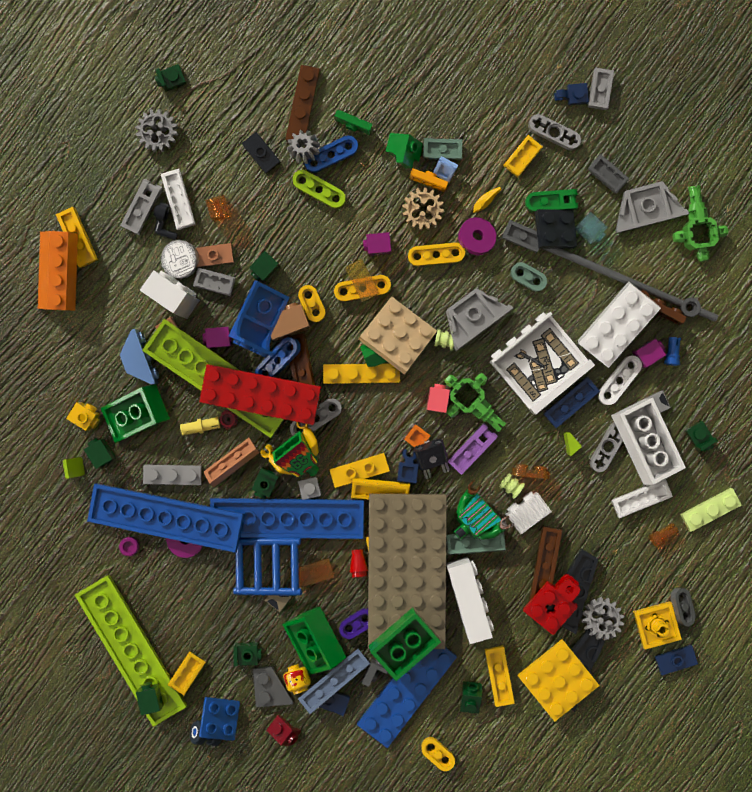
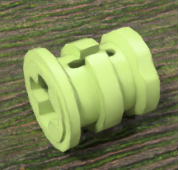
(444, 339)
(512, 485)

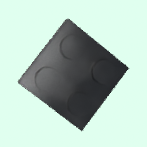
(555, 229)

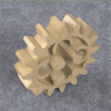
(411, 207)

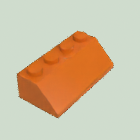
(57, 270)

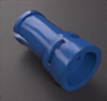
(672, 356)

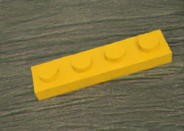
(360, 373)

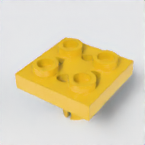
(655, 624)

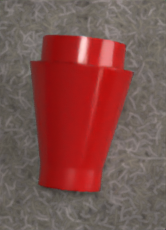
(358, 564)

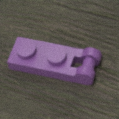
(472, 449)

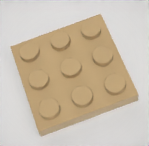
(397, 335)

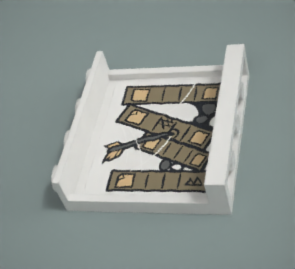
(540, 363)

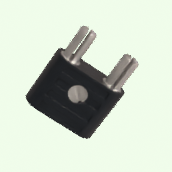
(431, 455)

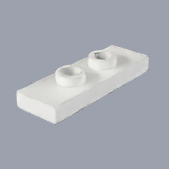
(178, 199)
(641, 498)

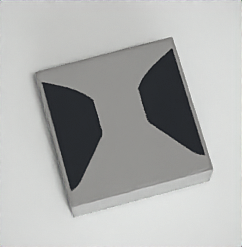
(660, 400)

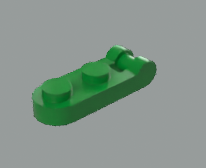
(552, 200)

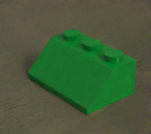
(314, 641)

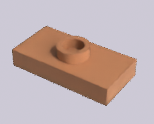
(215, 255)

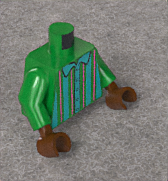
(478, 517)

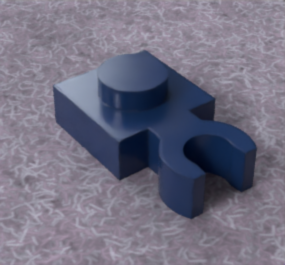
(407, 470)

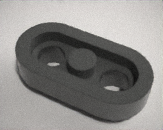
(683, 606)

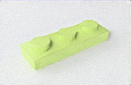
(710, 509)

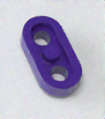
(356, 622)

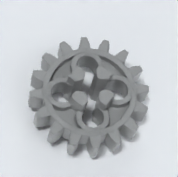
(164, 125)
(612, 613)

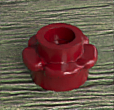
(223, 419)

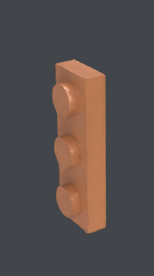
(231, 462)

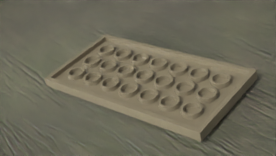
(407, 561)

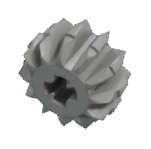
(298, 152)

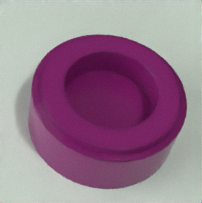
(129, 546)

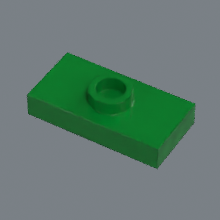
(353, 123)

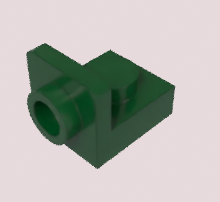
(170, 78)
(701, 437)

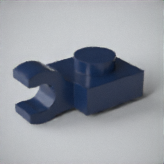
(575, 94)

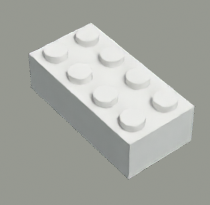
(170, 293)
(618, 324)
(648, 441)
(470, 604)

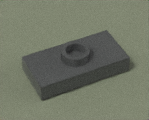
(608, 174)

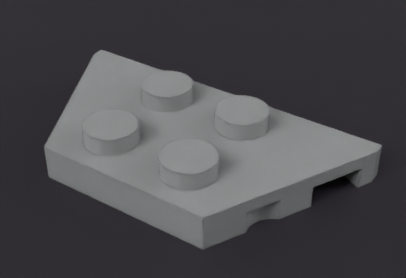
(648, 206)
(473, 316)

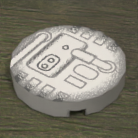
(179, 259)

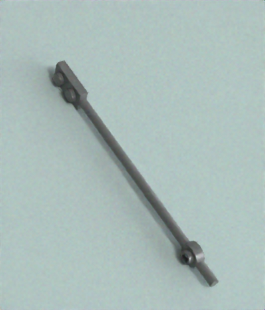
(527, 238)

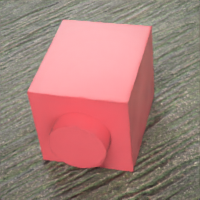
(438, 398)

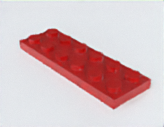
(260, 394)

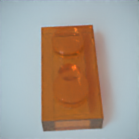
(315, 572)

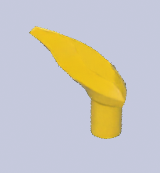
(485, 200)

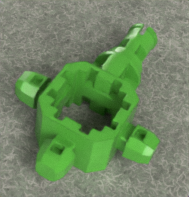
(699, 216)
(479, 408)

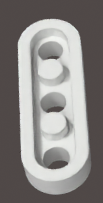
(627, 376)

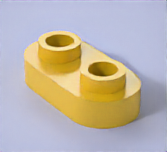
(312, 303)
(437, 753)

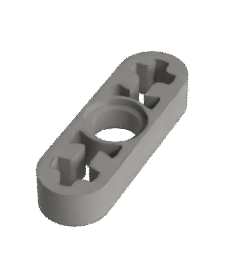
(552, 124)
(610, 431)

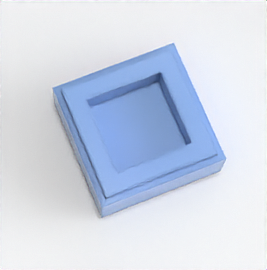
(445, 169)

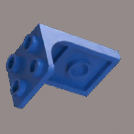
(258, 319)

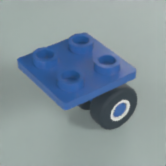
(217, 722)

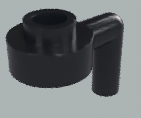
(161, 212)

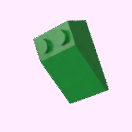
(135, 413)

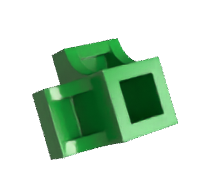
(404, 148)

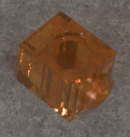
(218, 208)

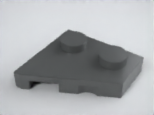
(269, 688)

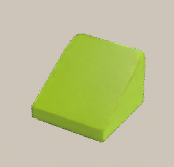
(571, 443)
(73, 467)

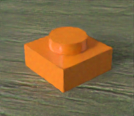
(417, 436)

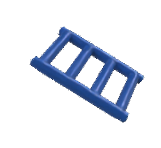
(257, 589)

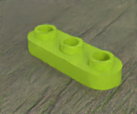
(312, 183)

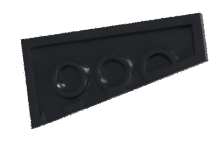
(583, 571)
(587, 651)

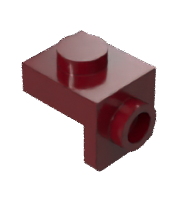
(283, 731)

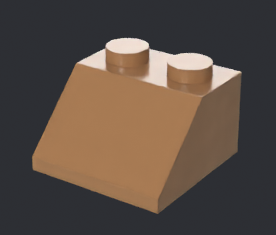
(290, 322)

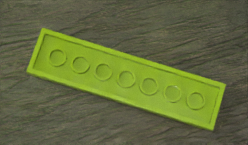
(189, 360)
(128, 644)

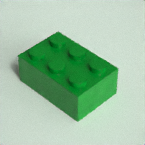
(404, 644)

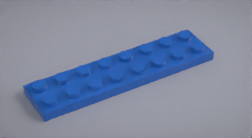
(165, 517)
(297, 517)

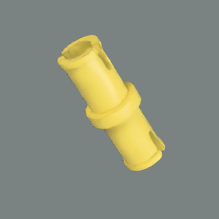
(200, 426)

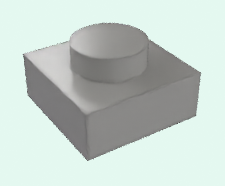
(309, 488)

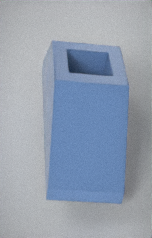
(137, 361)

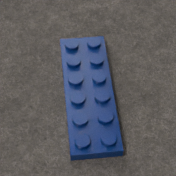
(403, 697)

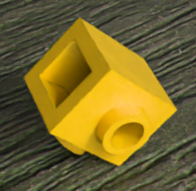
(84, 416)

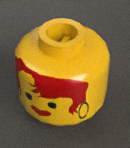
(297, 679)

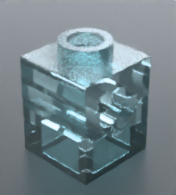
(591, 228)

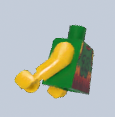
(296, 454)

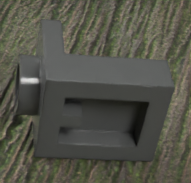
(371, 673)

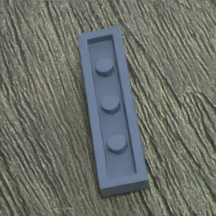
(333, 681)

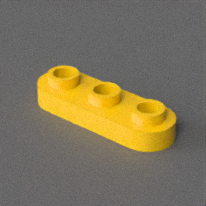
(445, 251)
(352, 293)

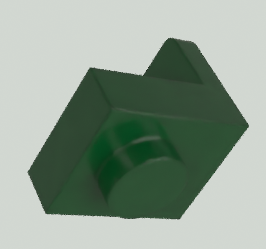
(471, 697)

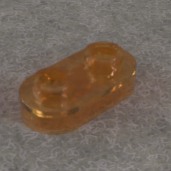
(524, 471)

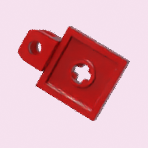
(558, 595)

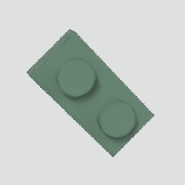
(447, 148)

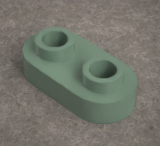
(528, 276)

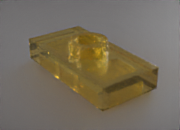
(361, 280)

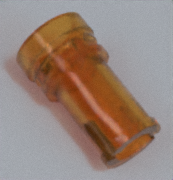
(659, 537)

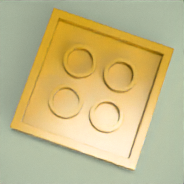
(558, 680)

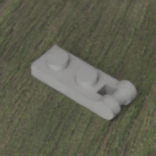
(141, 207)

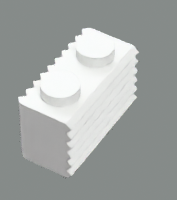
(528, 512)

